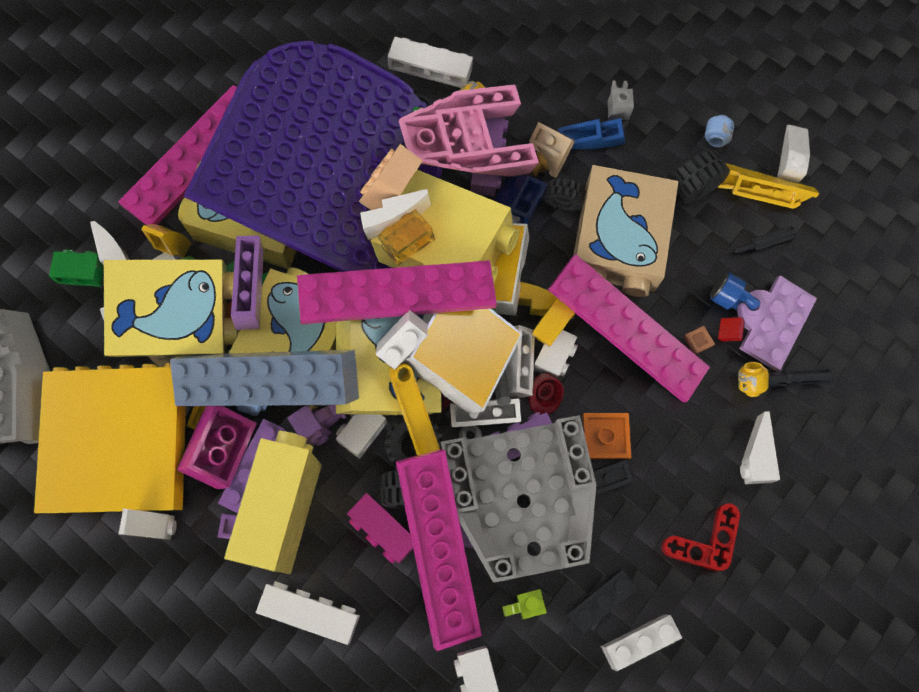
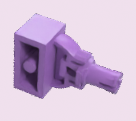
(315, 423)

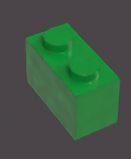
(76, 268)

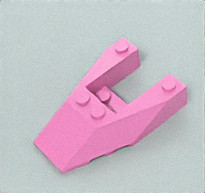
(456, 135)

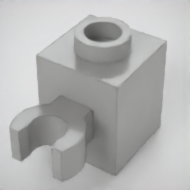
(620, 102)

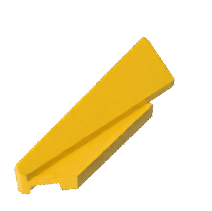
(766, 187)

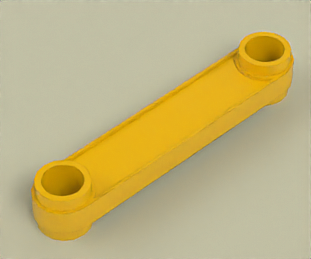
(413, 410)

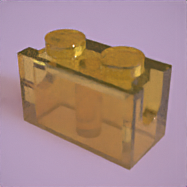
(406, 237)

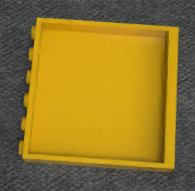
(109, 441)

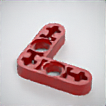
(708, 551)

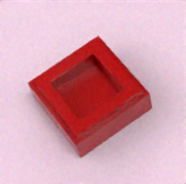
(731, 329)

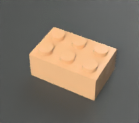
(389, 177)

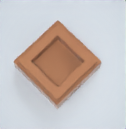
(699, 340)

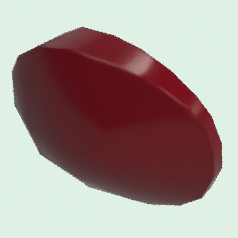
(546, 394)

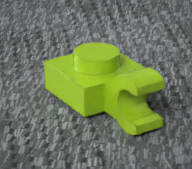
(529, 604)

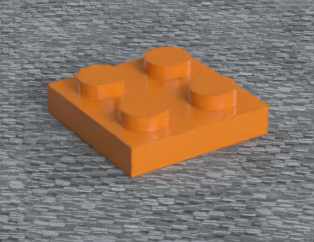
(607, 435)

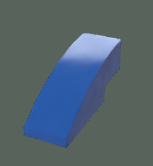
(595, 134)

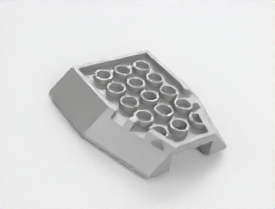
(20, 378)
(554, 476)

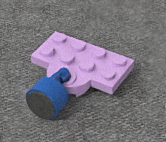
(770, 317)

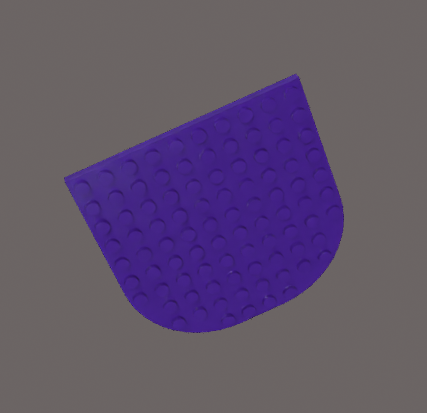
(302, 147)

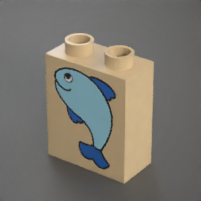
(626, 228)

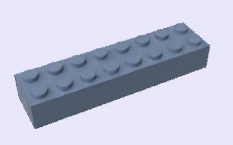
(266, 378)

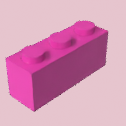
(381, 529)

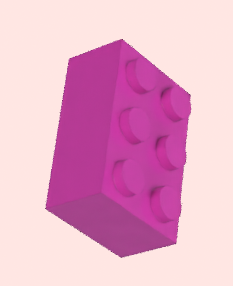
(217, 446)

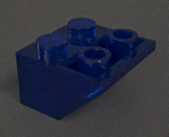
(522, 195)

